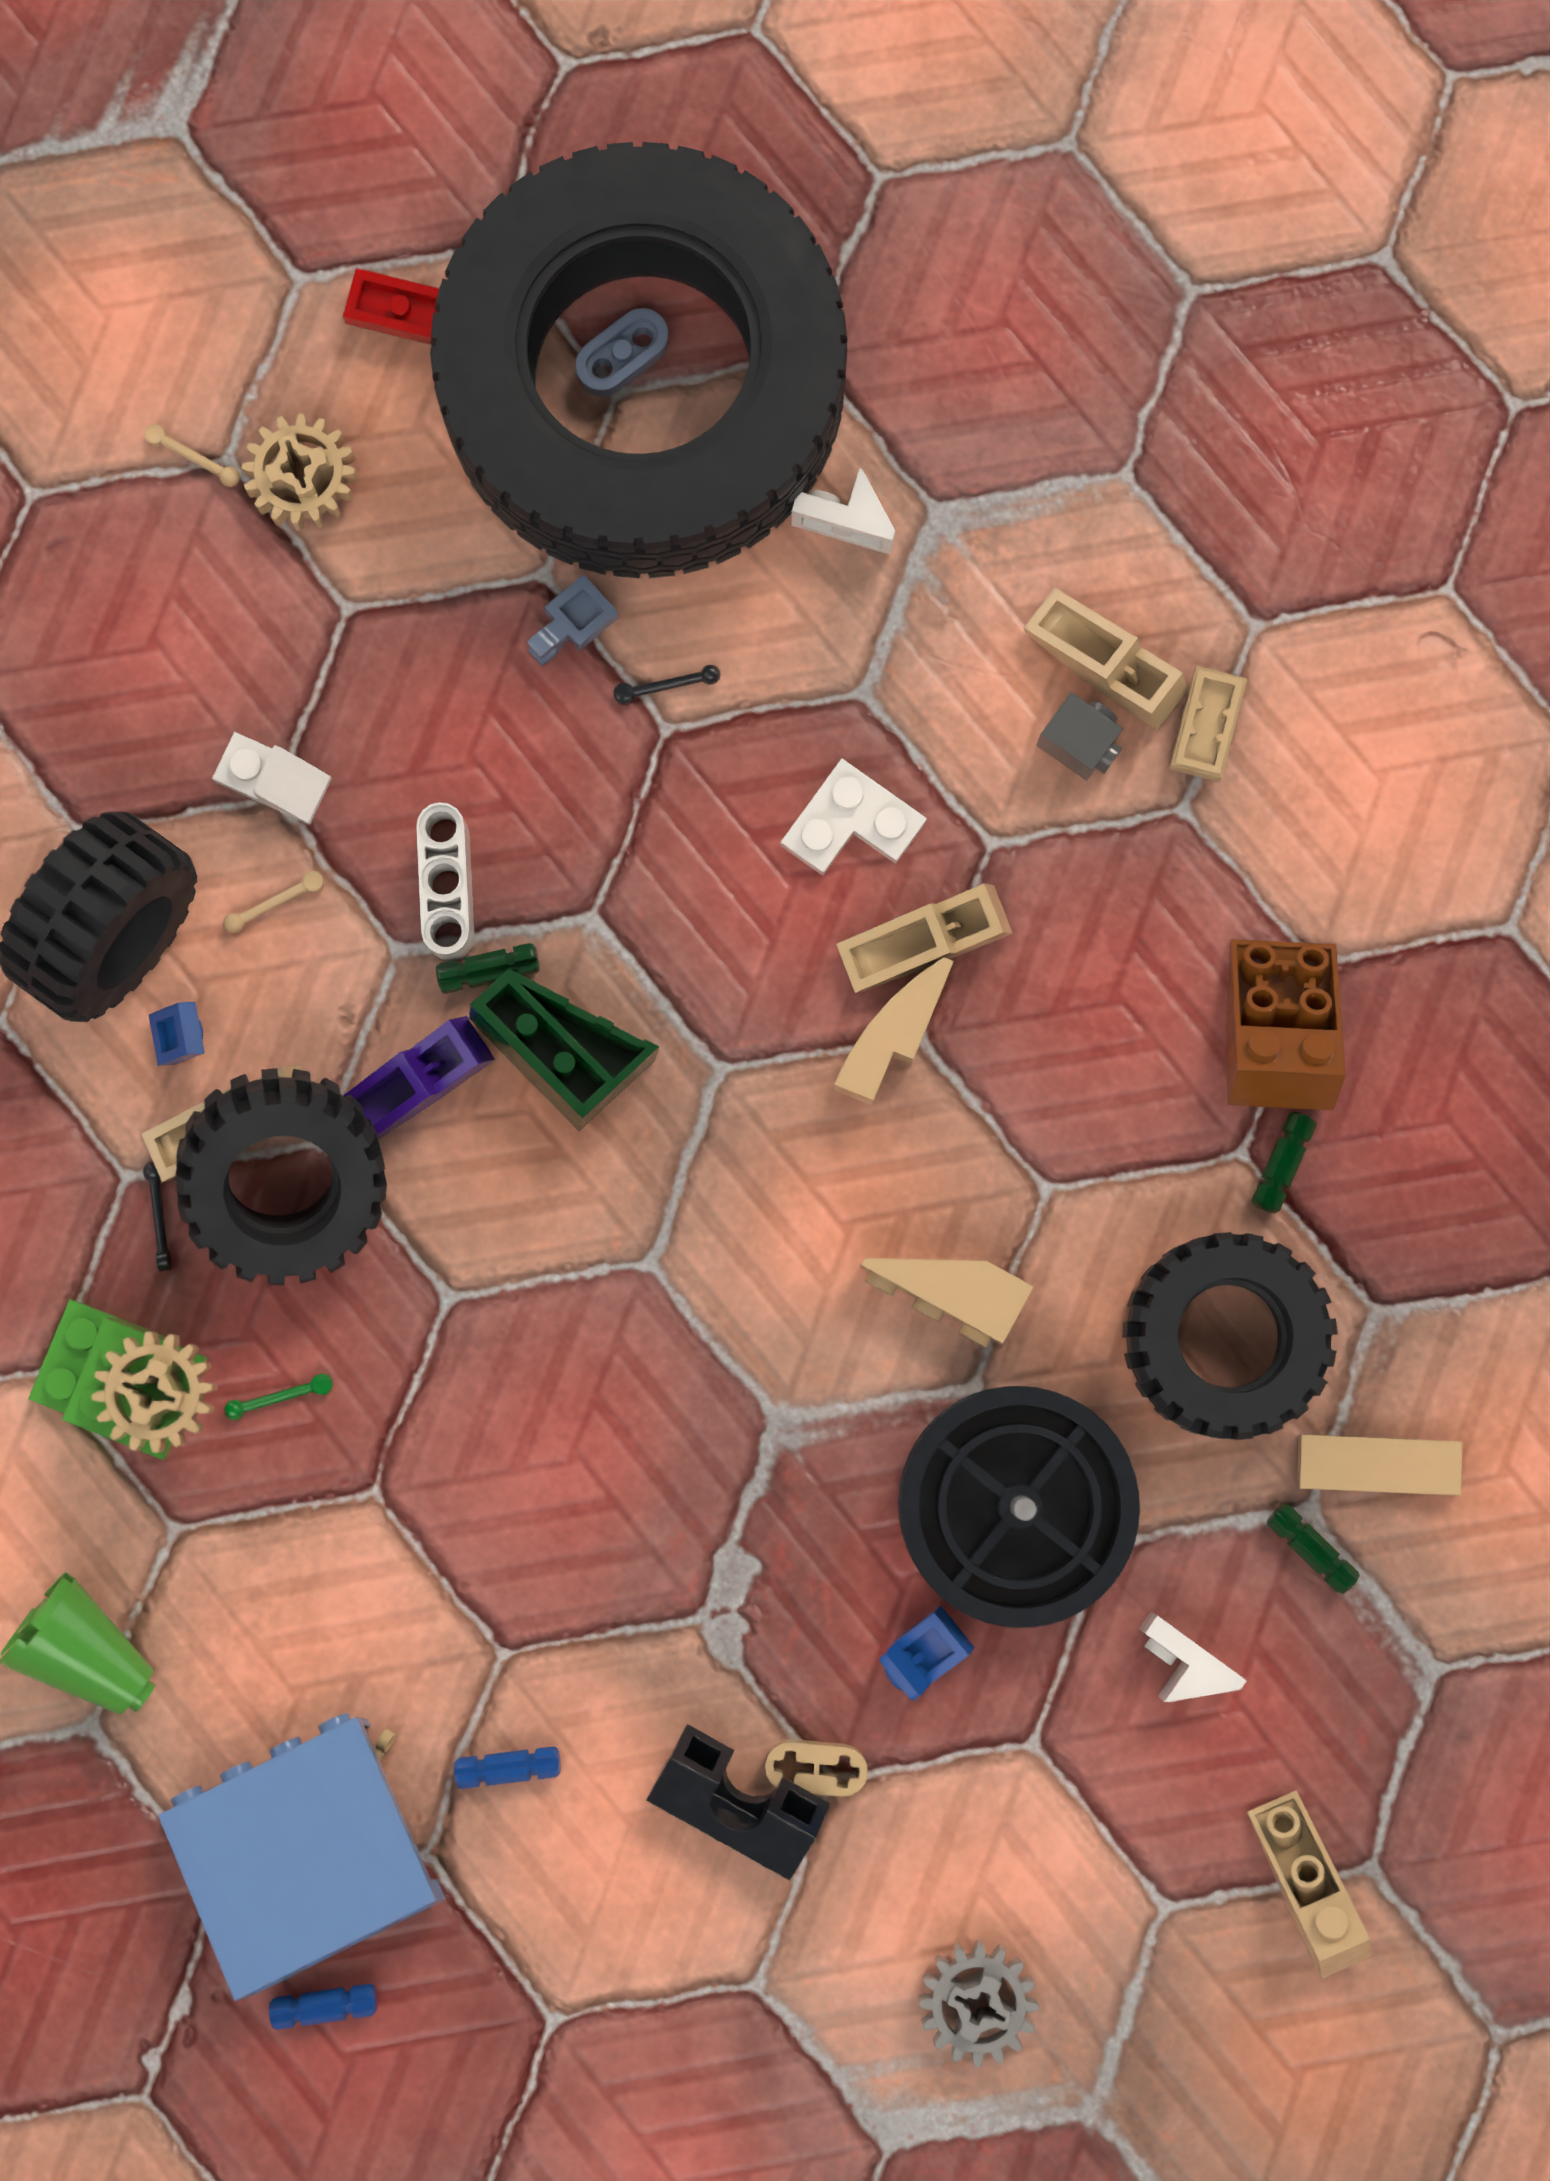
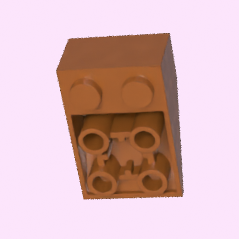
(1284, 1025)

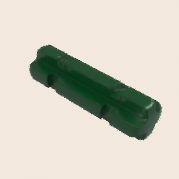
(486, 968)
(1284, 1162)
(1313, 1548)

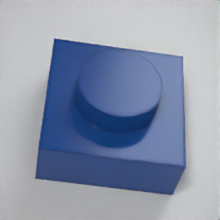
(176, 1033)

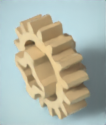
(319, 468)
(144, 1413)

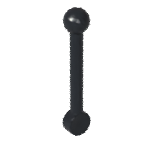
(625, 693)
(162, 1254)

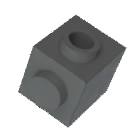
(1082, 736)

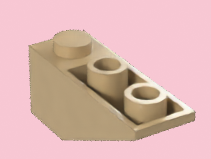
(965, 1290)
(1310, 1885)

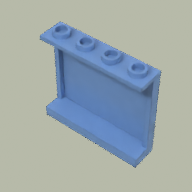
(298, 1856)

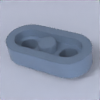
(618, 351)

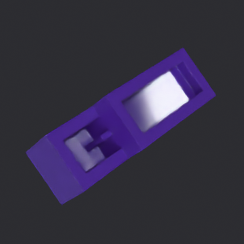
(421, 1075)

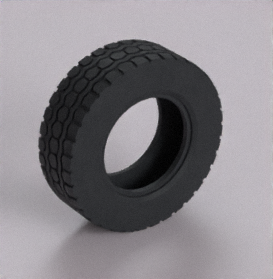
(610, 221)

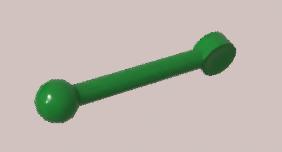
(320, 1384)

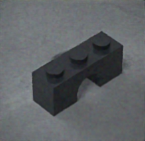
(767, 1828)

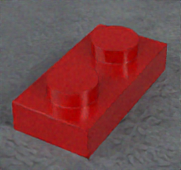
(391, 305)

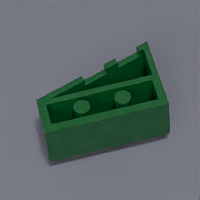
(558, 1047)

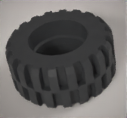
(97, 916)
(294, 1241)
(1300, 1320)

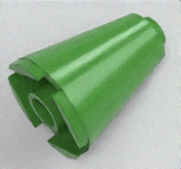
(79, 1650)

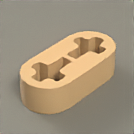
(818, 1753)

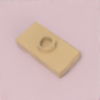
(1208, 723)

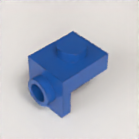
(925, 1653)

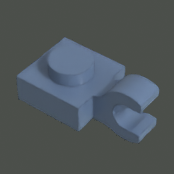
(576, 617)

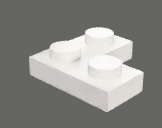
(849, 806)

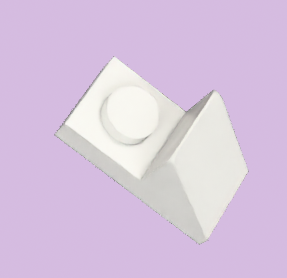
(859, 523)
(272, 777)
(1198, 1672)

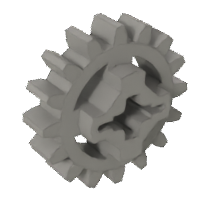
(970, 2025)

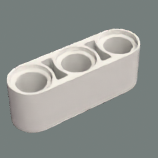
(440, 857)

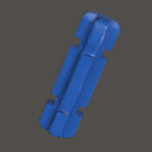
(507, 1767)
(323, 2006)

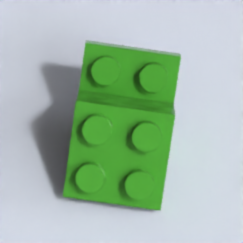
(74, 1357)

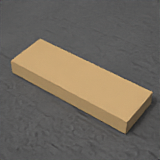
(1379, 1464)

